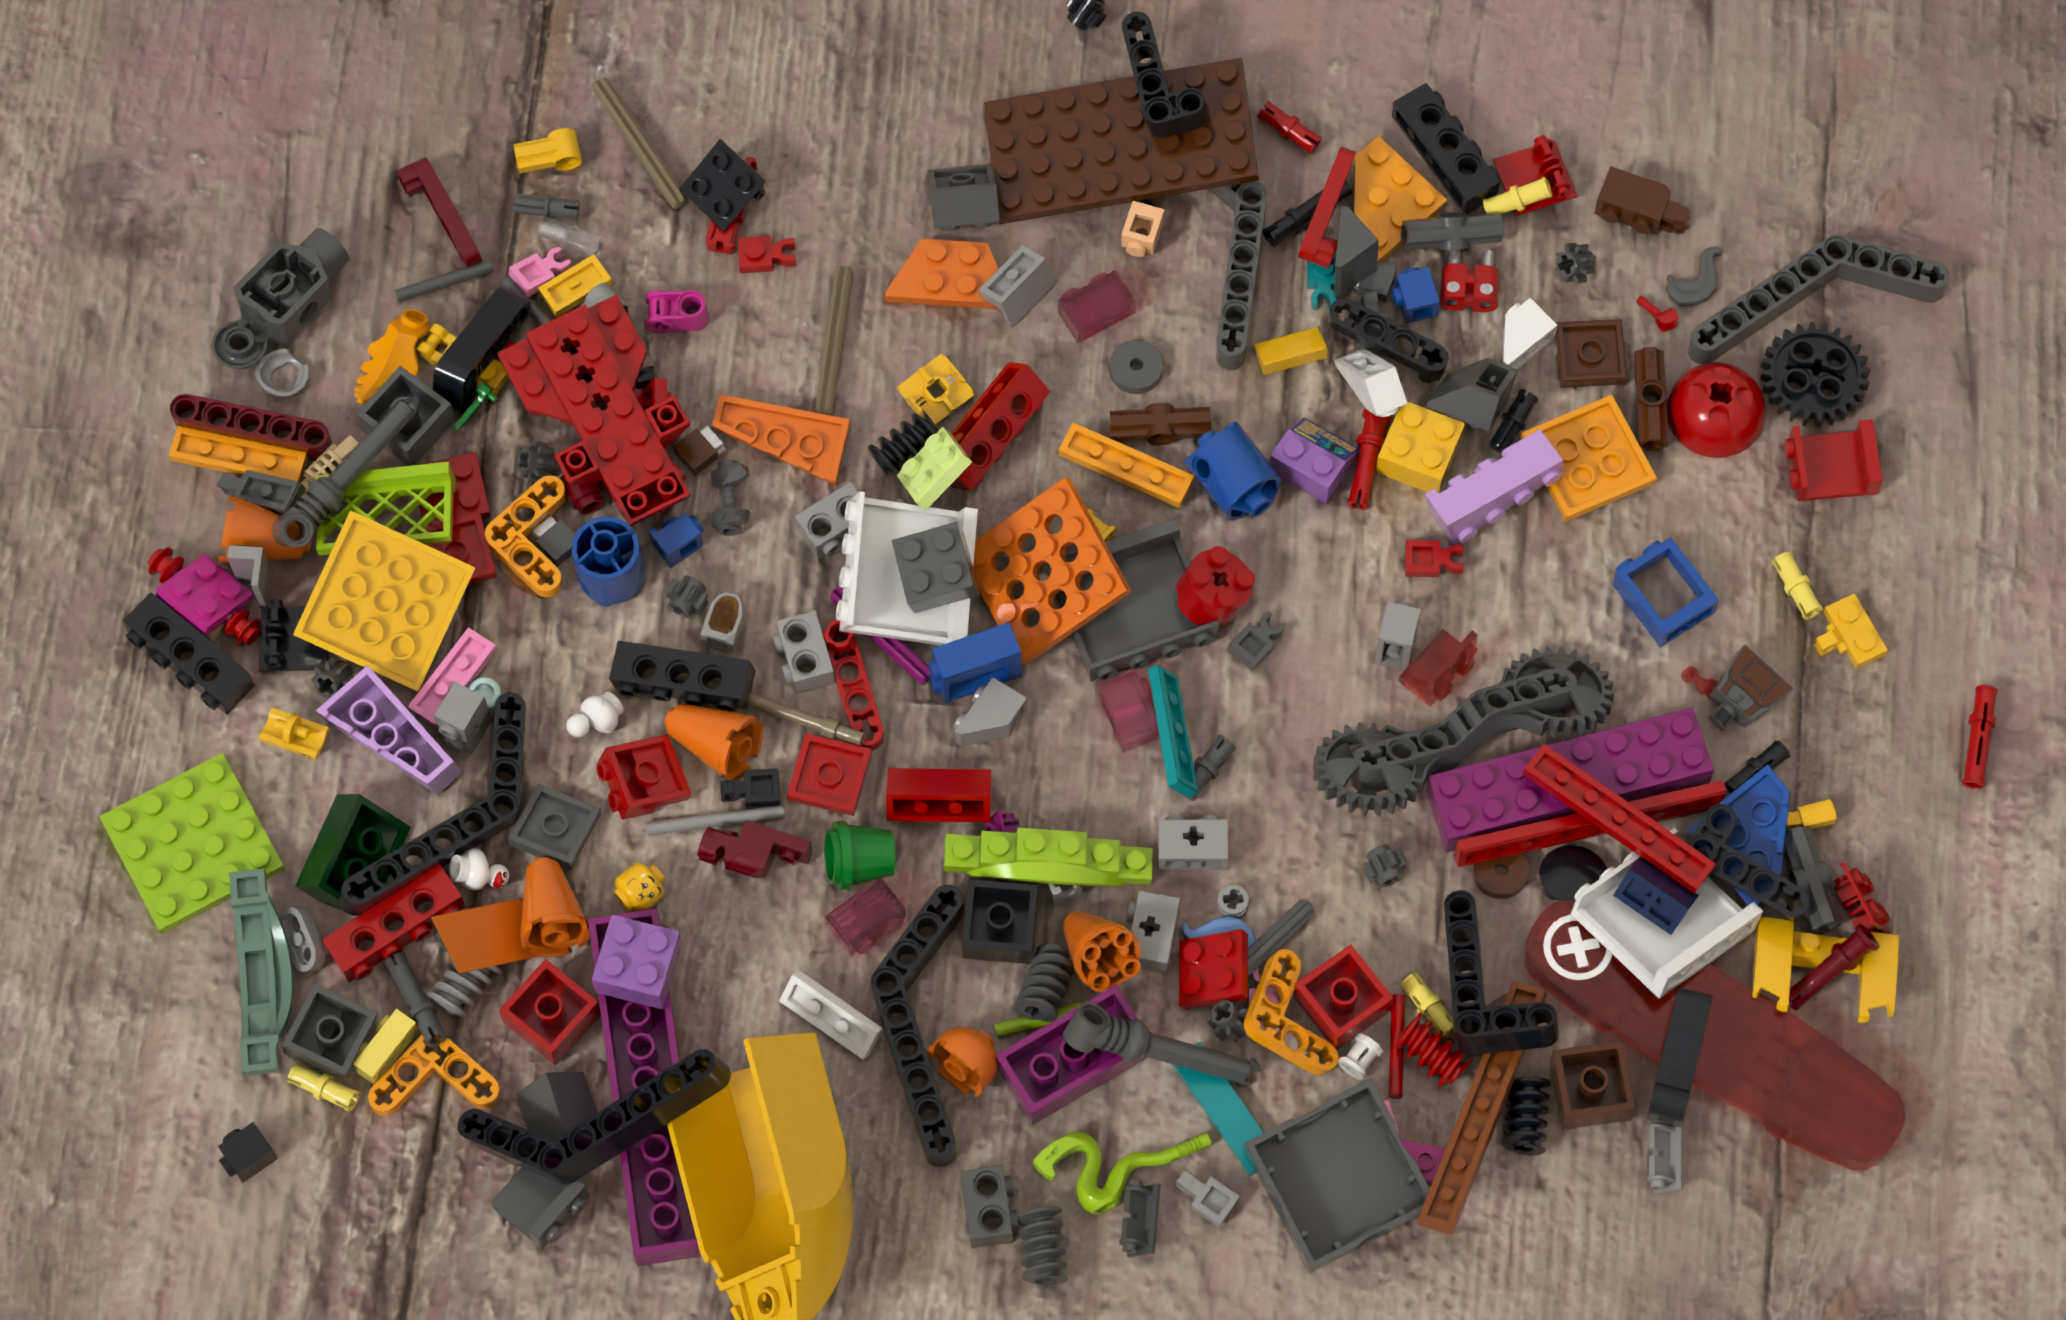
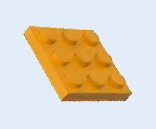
(1598, 458)

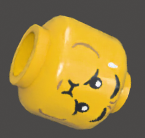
(639, 887)

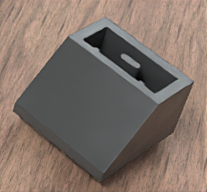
(1475, 393)

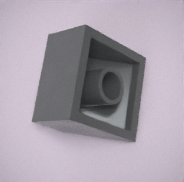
(963, 197)
(328, 1031)

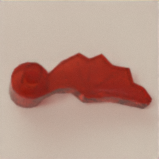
(1702, 685)

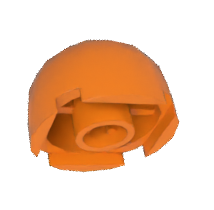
(965, 1059)

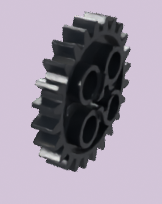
(1810, 401)

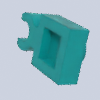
(1322, 281)

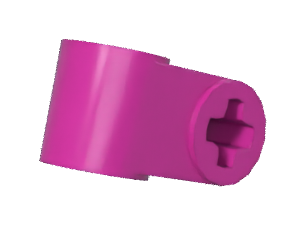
(670, 312)

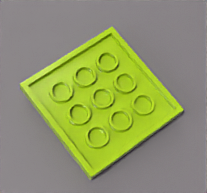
(187, 841)

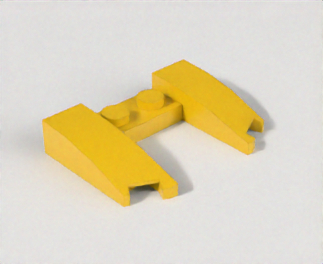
(1780, 947)

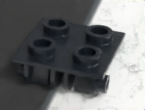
(723, 185)
(279, 646)

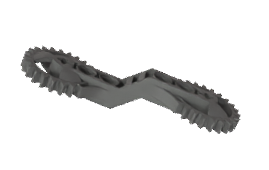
(1406, 759)

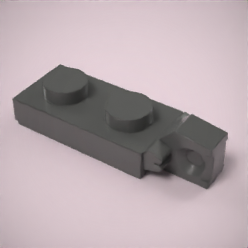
(263, 490)

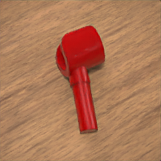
(1665, 320)

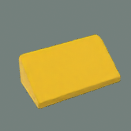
(1291, 351)

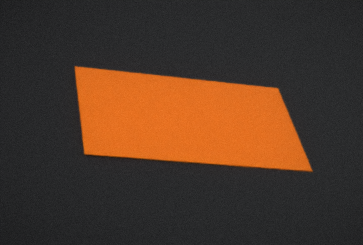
(483, 935)

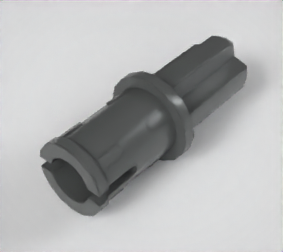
(546, 206)

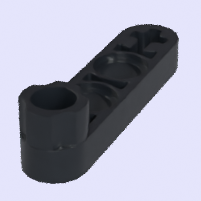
(1385, 342)

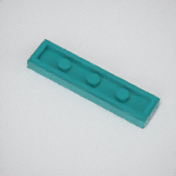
(1173, 731)
(1224, 1111)

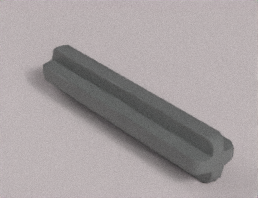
(1279, 934)

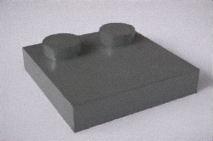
(554, 826)

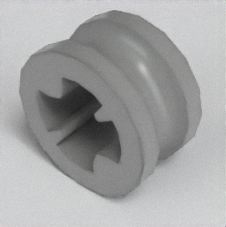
(1224, 894)

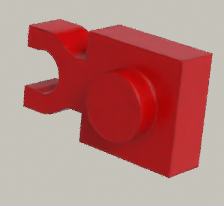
(759, 254)
(1426, 558)

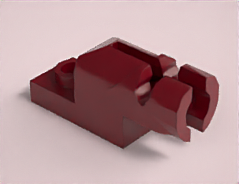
(753, 849)

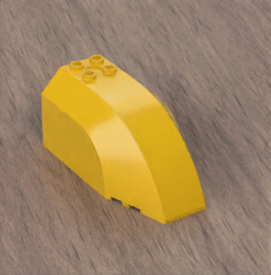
(770, 1181)

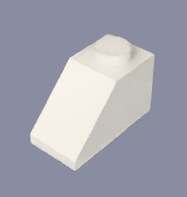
(1525, 333)

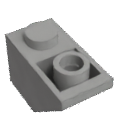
(992, 716)

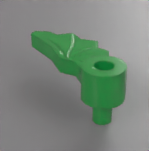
(484, 391)

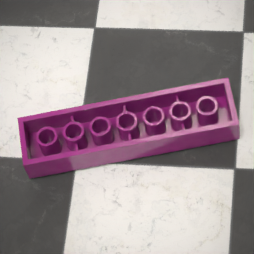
(1630, 760)

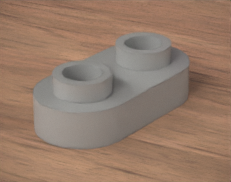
(303, 939)

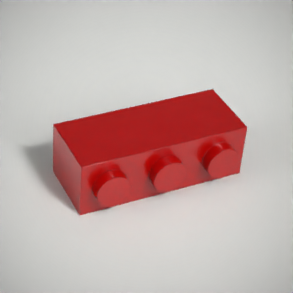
(938, 795)

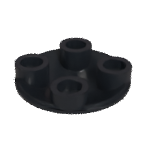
(1567, 870)

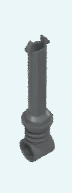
(328, 492)
(1094, 1028)

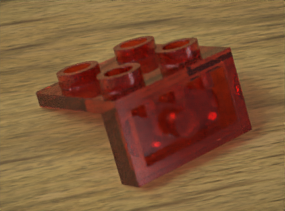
(1439, 665)

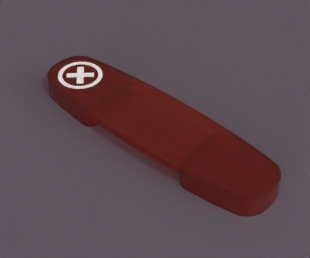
(1749, 1051)

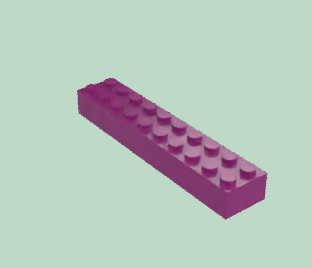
(639, 1047)

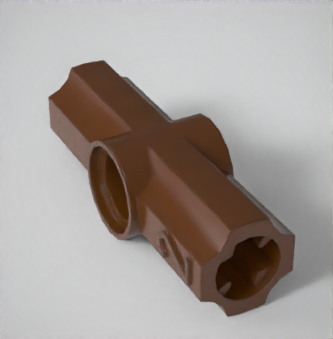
(1651, 415)
(1159, 424)

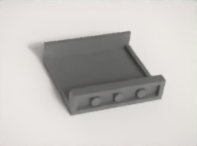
(1148, 619)

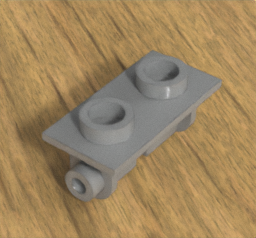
(1667, 1157)

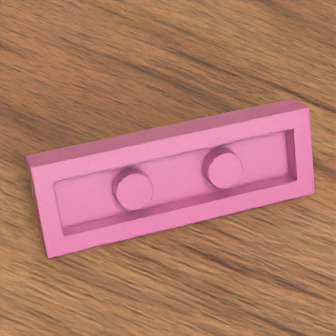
(460, 665)

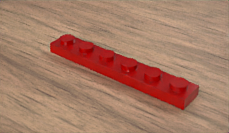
(1619, 819)

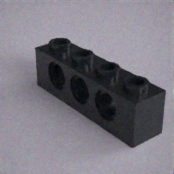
(1446, 165)
(155, 616)
(634, 658)

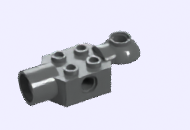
(280, 297)

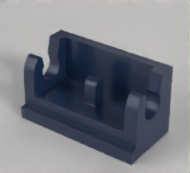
(1655, 895)

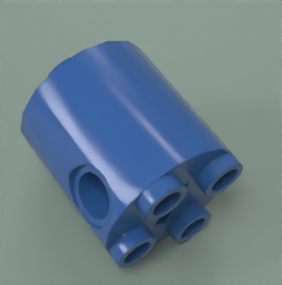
(1234, 472)
(608, 560)

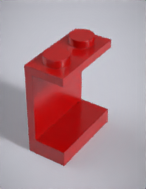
(1834, 463)

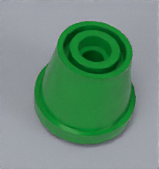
(857, 854)

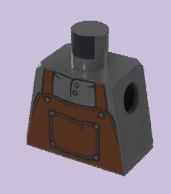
(1746, 690)

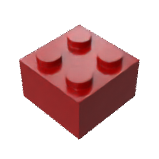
(1343, 997)
(550, 1012)

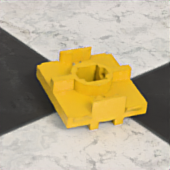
(945, 374)

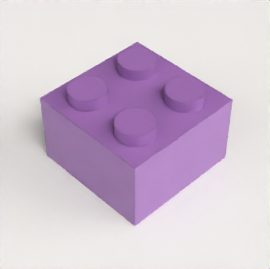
(637, 961)

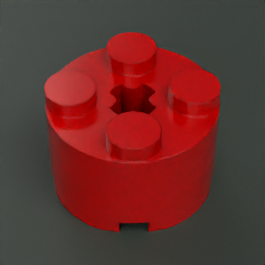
(1214, 587)

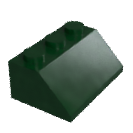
(349, 841)

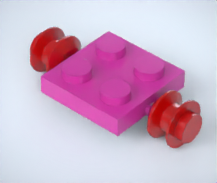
(205, 595)

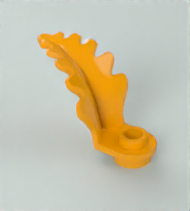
(391, 351)

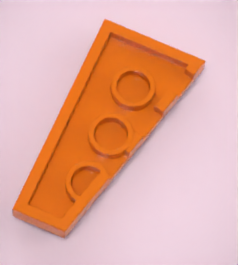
(792, 435)

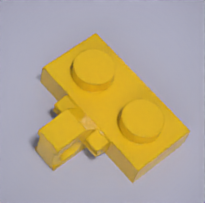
(1850, 633)

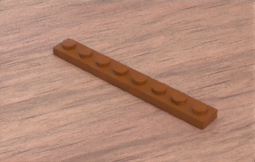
(1474, 1127)

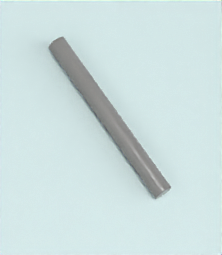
(715, 820)

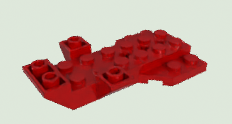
(617, 444)

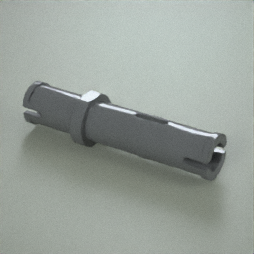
(420, 1008)

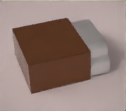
(699, 449)

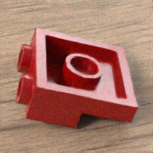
(642, 776)

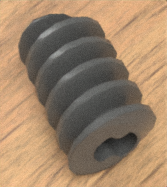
(1045, 984)
(1040, 1246)

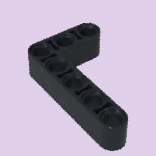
(1470, 986)

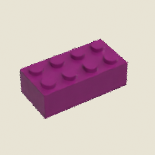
(1050, 1073)

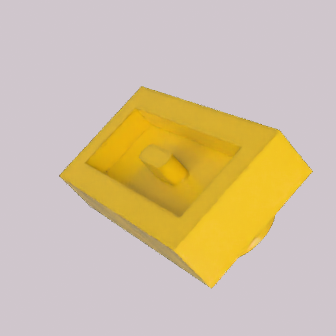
(573, 285)

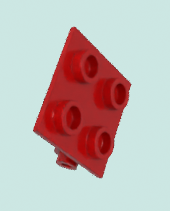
(1533, 164)
(1859, 888)

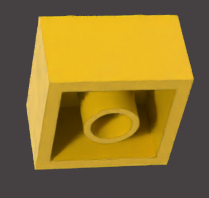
(1420, 447)

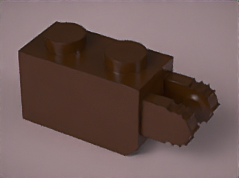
(1640, 204)

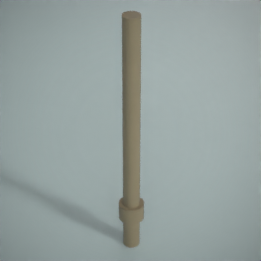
(829, 727)

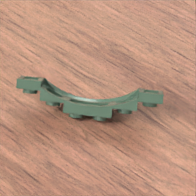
(263, 972)

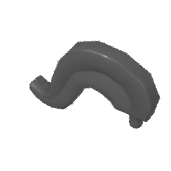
(1698, 290)

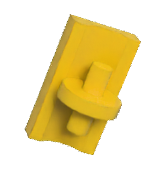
(294, 734)

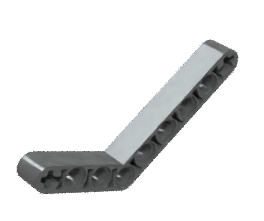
(1238, 273)
(1802, 286)

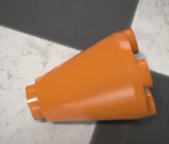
(1101, 950)

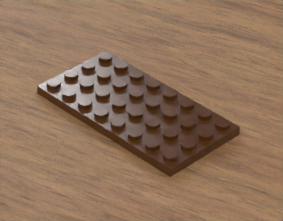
(1095, 149)

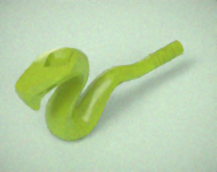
(1104, 1199)

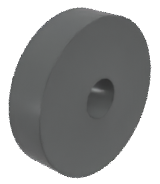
(1136, 380)

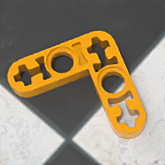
(517, 540)
(1274, 1017)
(427, 1065)

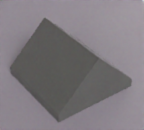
(1355, 252)
(556, 1103)

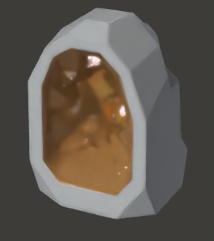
(724, 622)

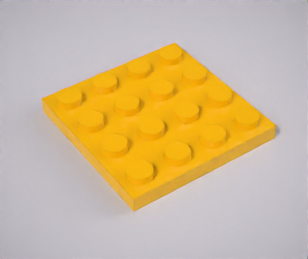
(384, 600)

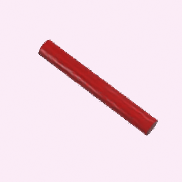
(1396, 1056)

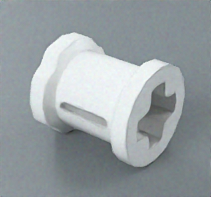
(1369, 1049)

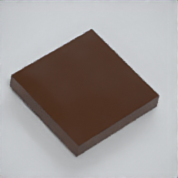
(1591, 353)

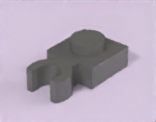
(1254, 643)

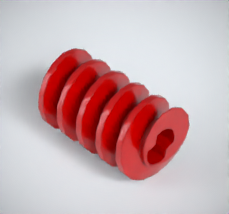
(1432, 1051)

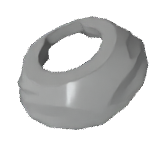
(271, 362)

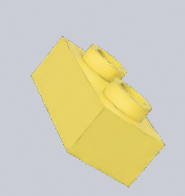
(392, 1039)

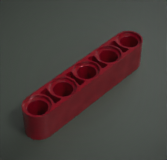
(241, 416)

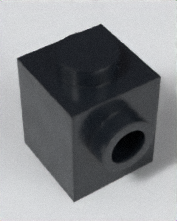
(245, 1152)

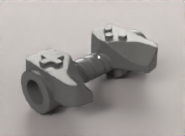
(727, 477)

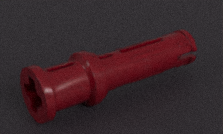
(1843, 957)

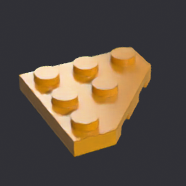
(1390, 192)

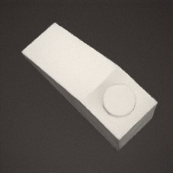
(1373, 382)

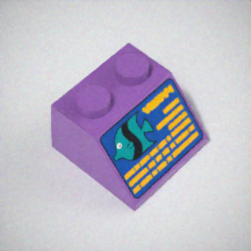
(1313, 459)

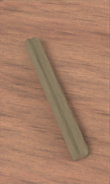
(639, 142)
(834, 340)

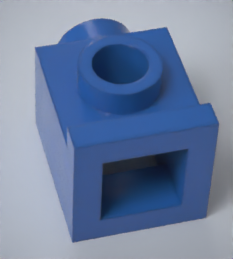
(677, 538)

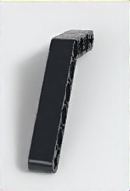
(453, 828)
(908, 1032)
(696, 1075)

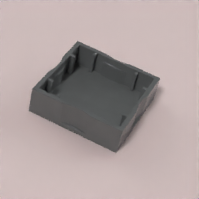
(1339, 1175)

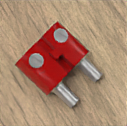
(1469, 287)

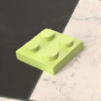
(933, 468)

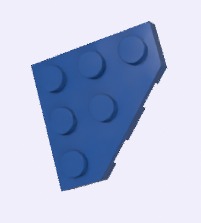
(1763, 816)

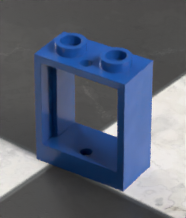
(1684, 619)
(971, 661)

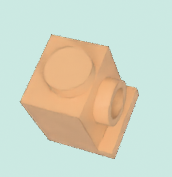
(1142, 220)

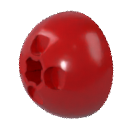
(1716, 424)

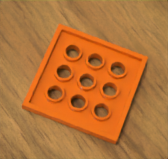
(1093, 557)

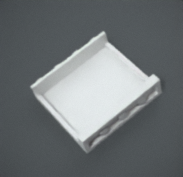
(871, 580)
(1647, 950)

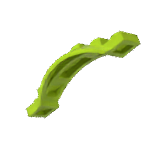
(1048, 858)

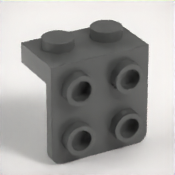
(539, 1205)

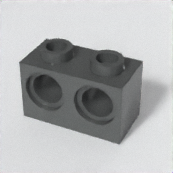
(980, 1207)

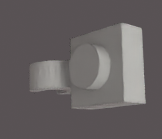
(1211, 1199)

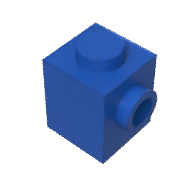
(1415, 294)

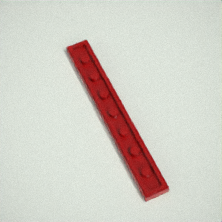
(1576, 827)

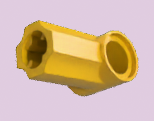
(557, 151)

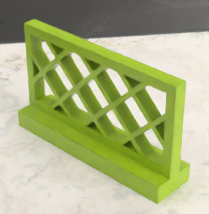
(385, 487)

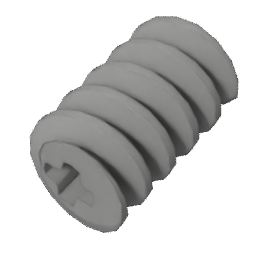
(459, 988)

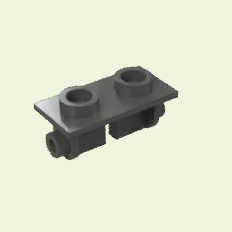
(1140, 1229)

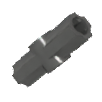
(1452, 231)
(1813, 877)

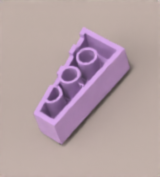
(1495, 487)
(384, 726)

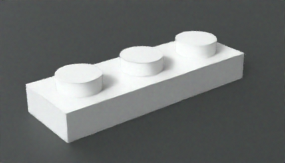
(831, 1014)

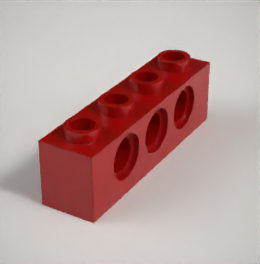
(994, 408)
(372, 924)

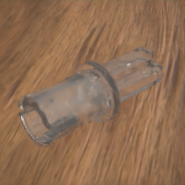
(570, 236)

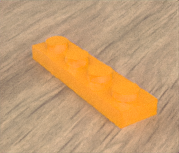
(235, 454)
(1126, 465)

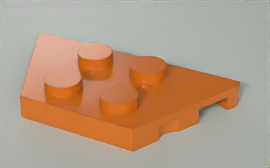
(944, 274)

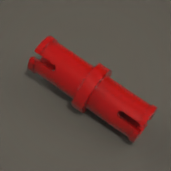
(1289, 127)

